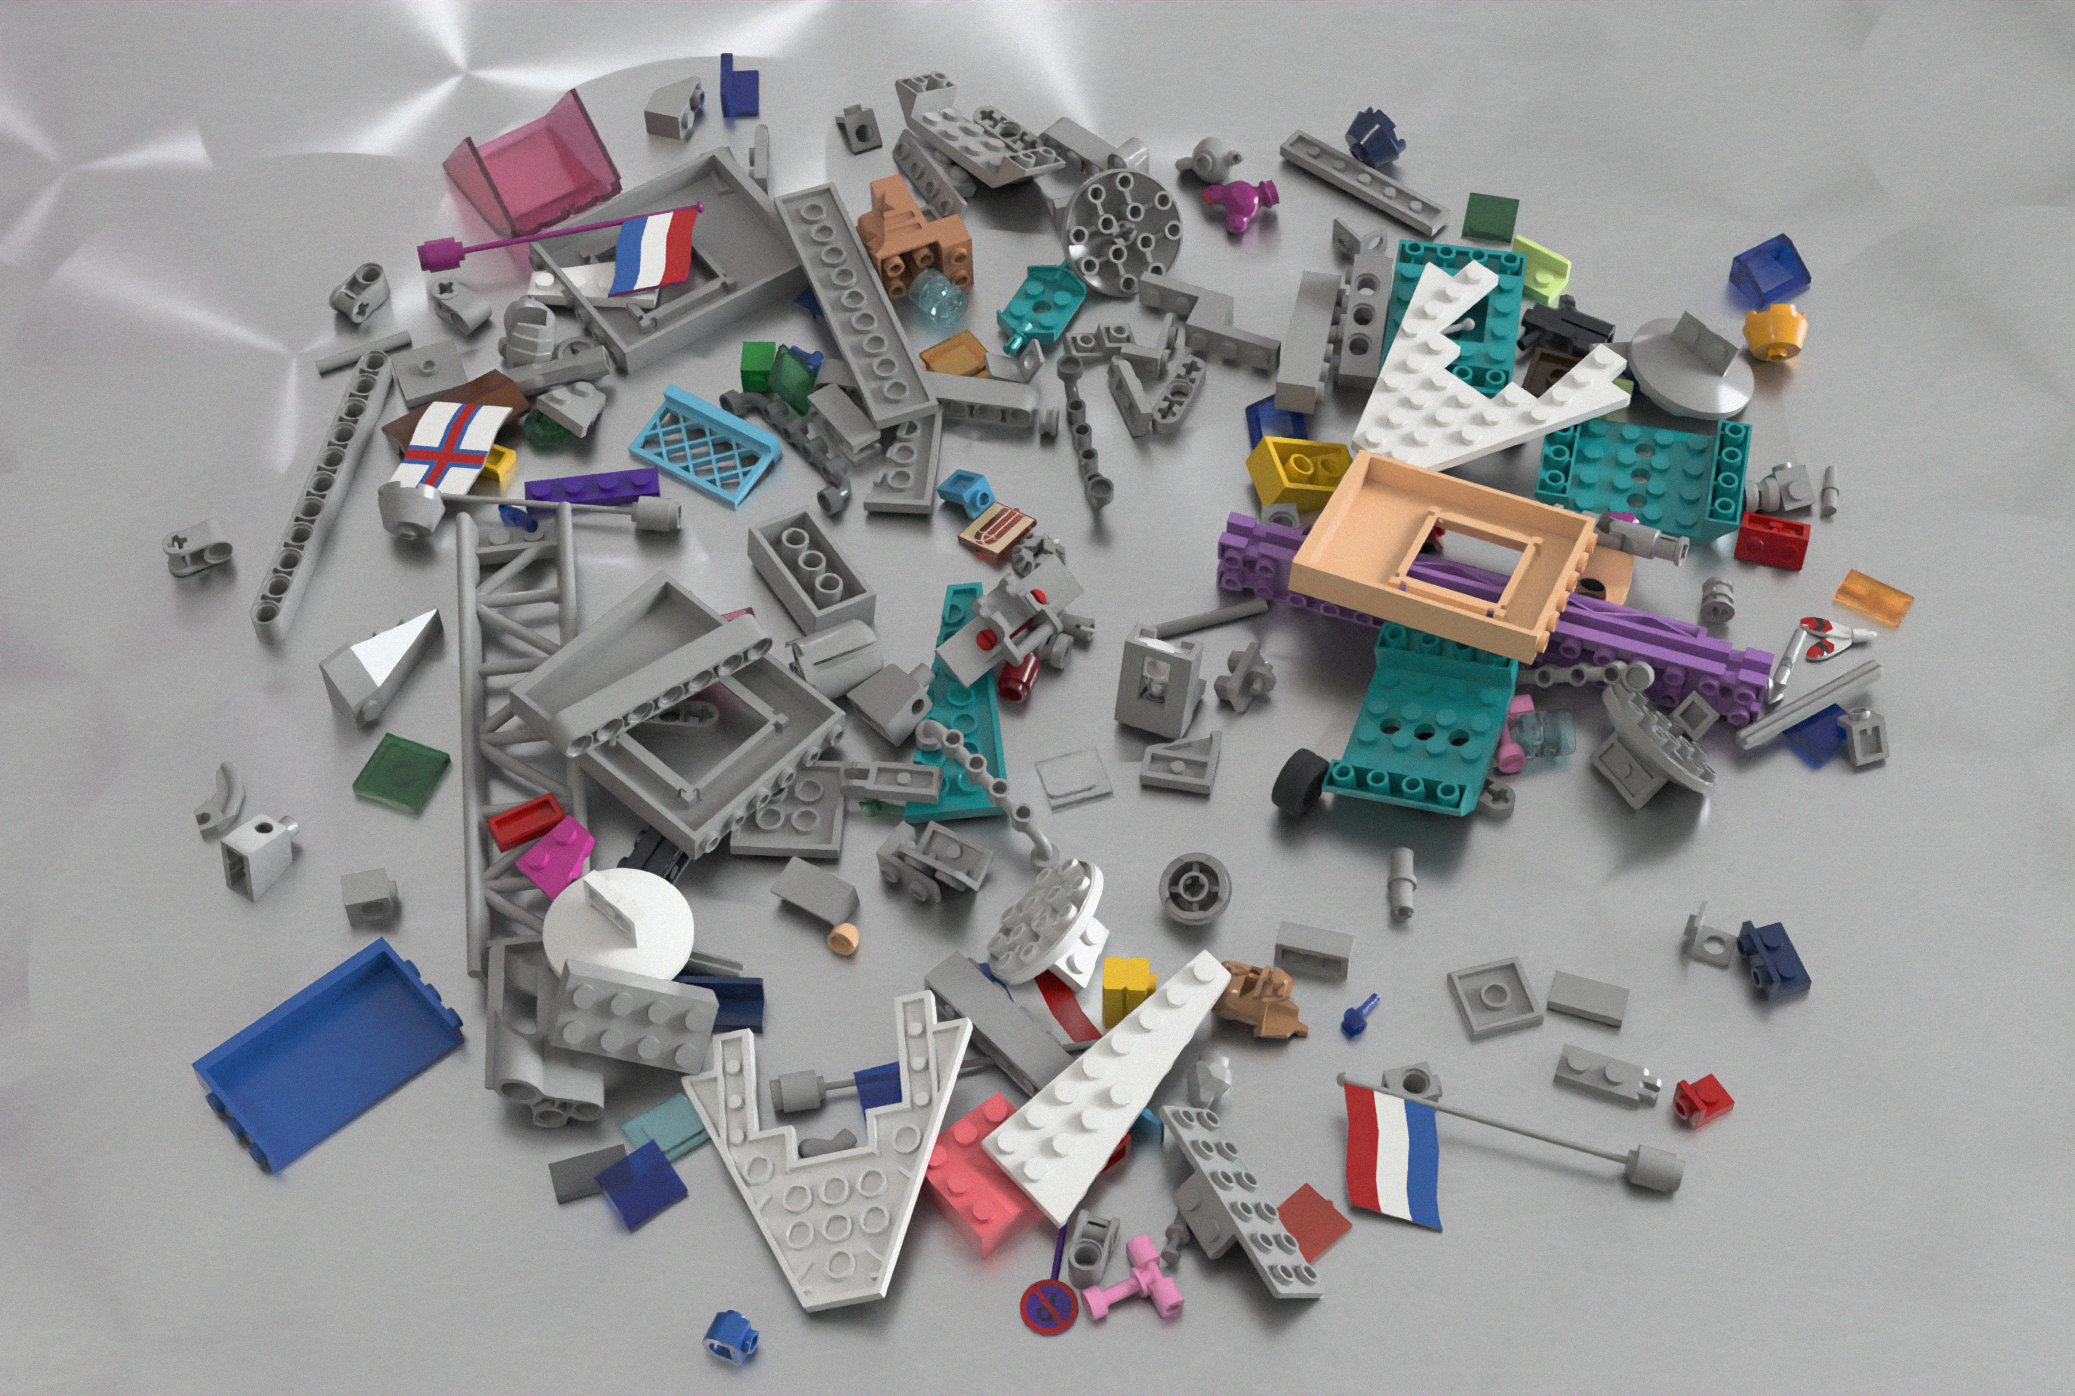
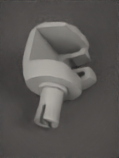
(529, 333)

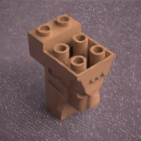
(906, 245)

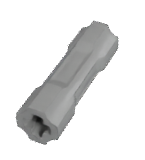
(584, 365)

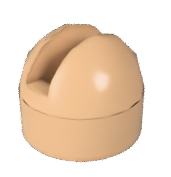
(843, 939)

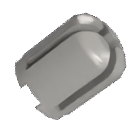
(832, 644)

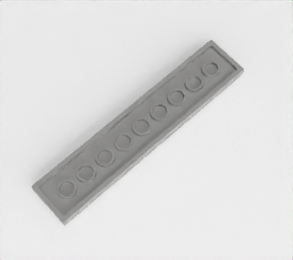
(856, 306)

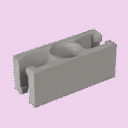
(844, 424)

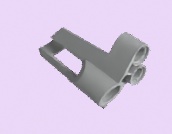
(526, 1065)

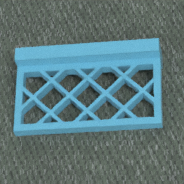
(724, 428)

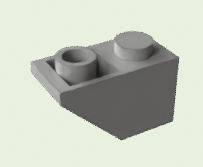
(673, 108)

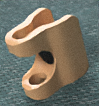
(1607, 575)

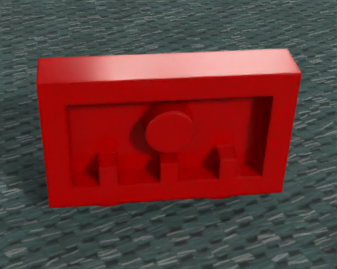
(1772, 541)

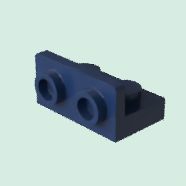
(1772, 960)

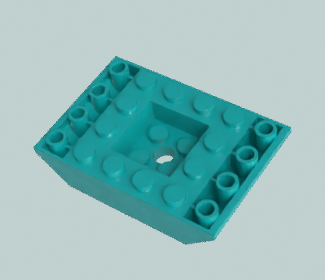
(1489, 348)

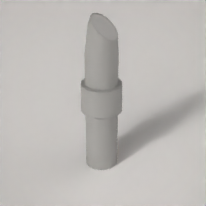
(1830, 490)

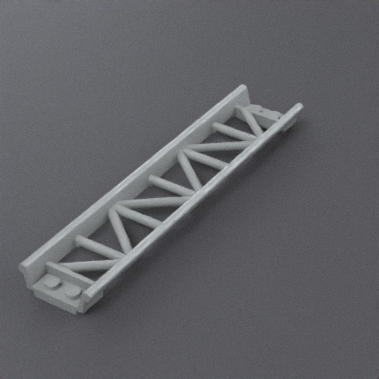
(479, 737)

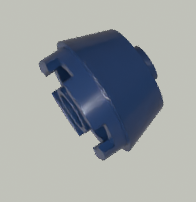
(1373, 139)

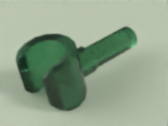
(875, 806)

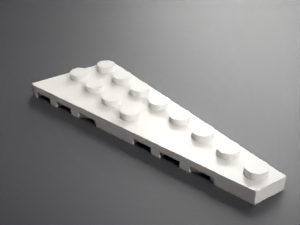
(1079, 1118)

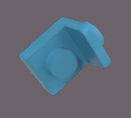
(967, 489)

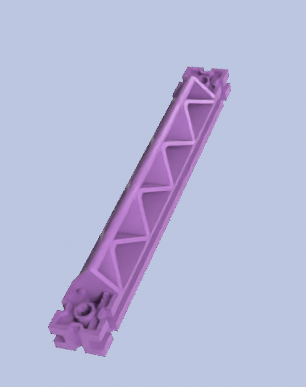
(1585, 632)

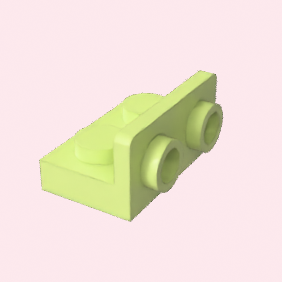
(1544, 272)

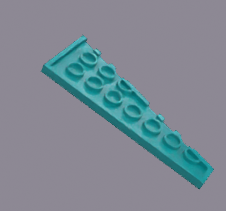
(967, 710)

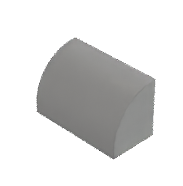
(816, 891)
(1314, 949)

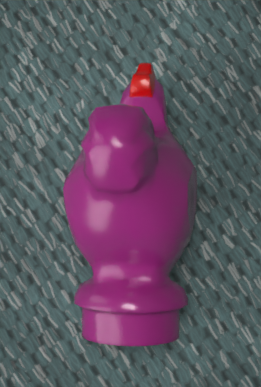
(1241, 201)

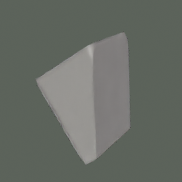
(1694, 716)

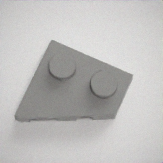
(573, 406)

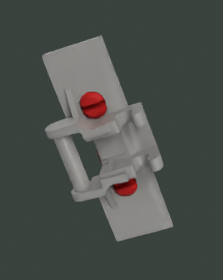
(1004, 615)

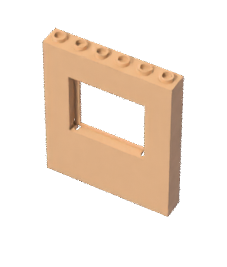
(1382, 519)

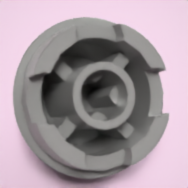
(410, 510)
(1195, 888)

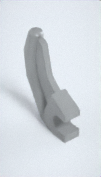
(225, 803)

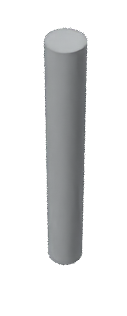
(354, 354)

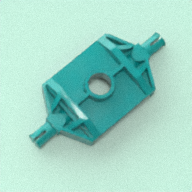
(1045, 288)

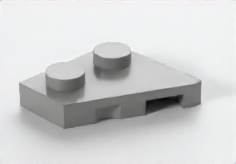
(1182, 763)

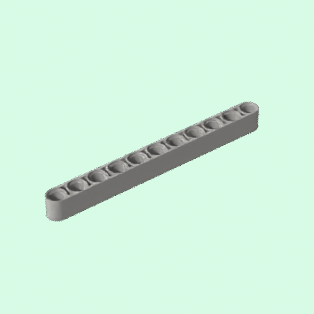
(321, 498)

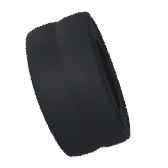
(1300, 782)

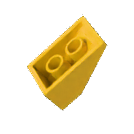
(1297, 471)

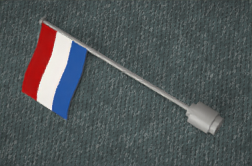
(1043, 996)
(1396, 1152)

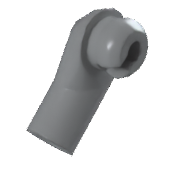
(813, 1147)

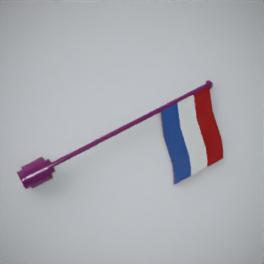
(649, 251)

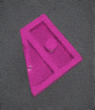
(557, 857)

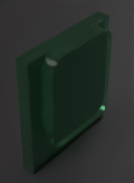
(1490, 217)
(792, 380)

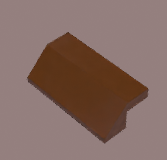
(487, 390)

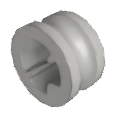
(1048, 420)

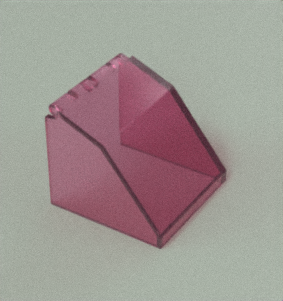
(536, 171)

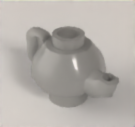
(1211, 160)

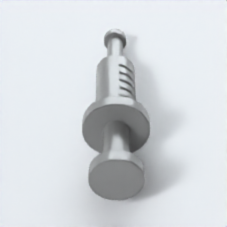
(1177, 1235)

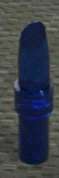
(518, 517)

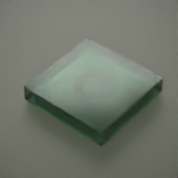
(401, 773)

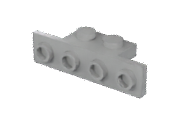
(934, 175)

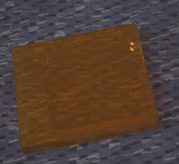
(956, 355)

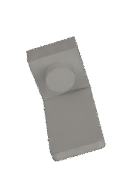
(1149, 361)
(895, 870)

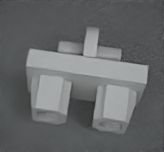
(1248, 677)

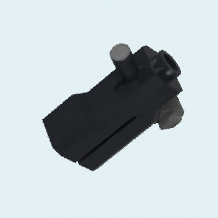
(1564, 328)

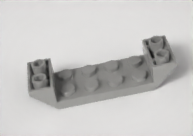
(929, 113)

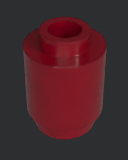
(1018, 682)

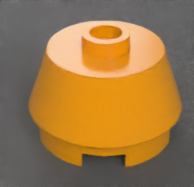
(1775, 333)

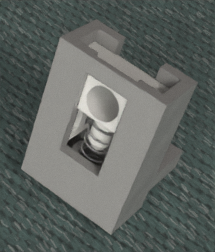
(1159, 683)

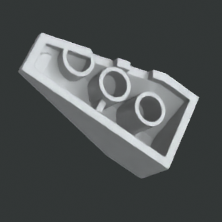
(370, 673)

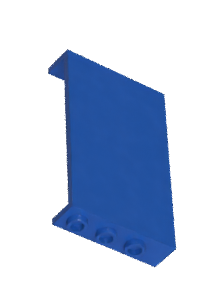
(327, 1054)

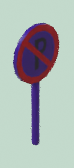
(1049, 1304)

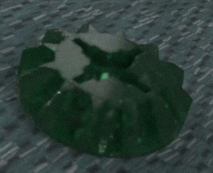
(535, 429)

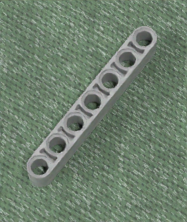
(961, 396)
(659, 685)

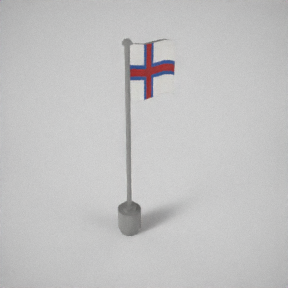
(453, 448)

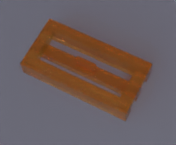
(1872, 601)

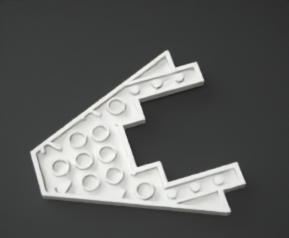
(1438, 420)
(844, 1212)

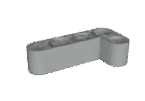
(1089, 153)

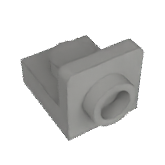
(1865, 735)

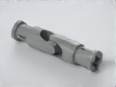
(1641, 540)

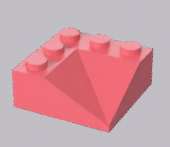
(971, 1187)

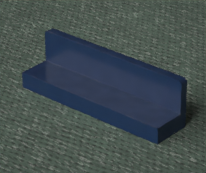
(739, 999)

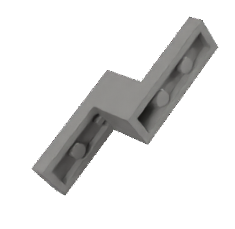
(1209, 321)

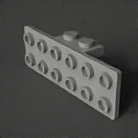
(1227, 1205)

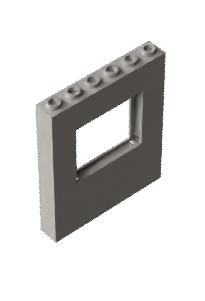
(733, 236)
(638, 632)

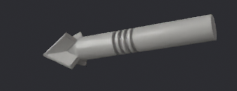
(1777, 684)

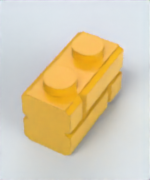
(1124, 987)

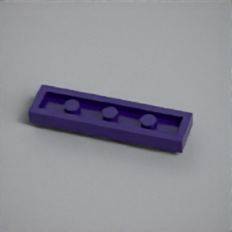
(594, 489)

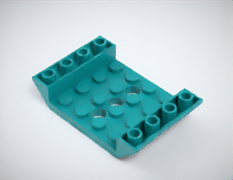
(1691, 477)
(1422, 688)

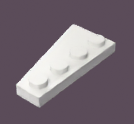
(593, 282)

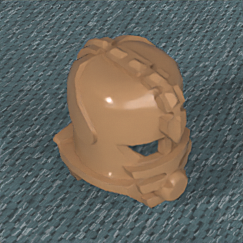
(1260, 1000)

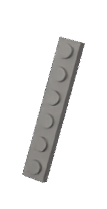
(1365, 182)

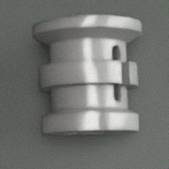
(1717, 600)

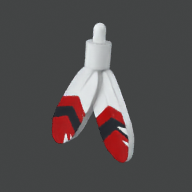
(1837, 637)

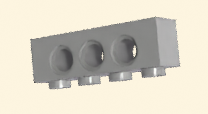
(1375, 274)

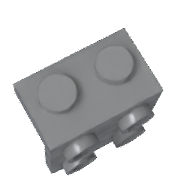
(951, 855)

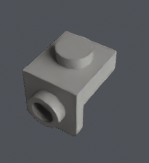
(1793, 486)

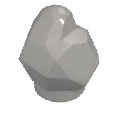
(1208, 1078)

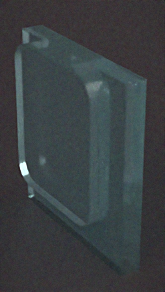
(673, 1127)

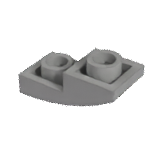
(1099, 345)

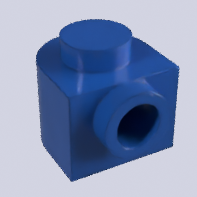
(730, 1337)

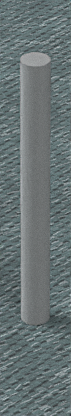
(1211, 617)

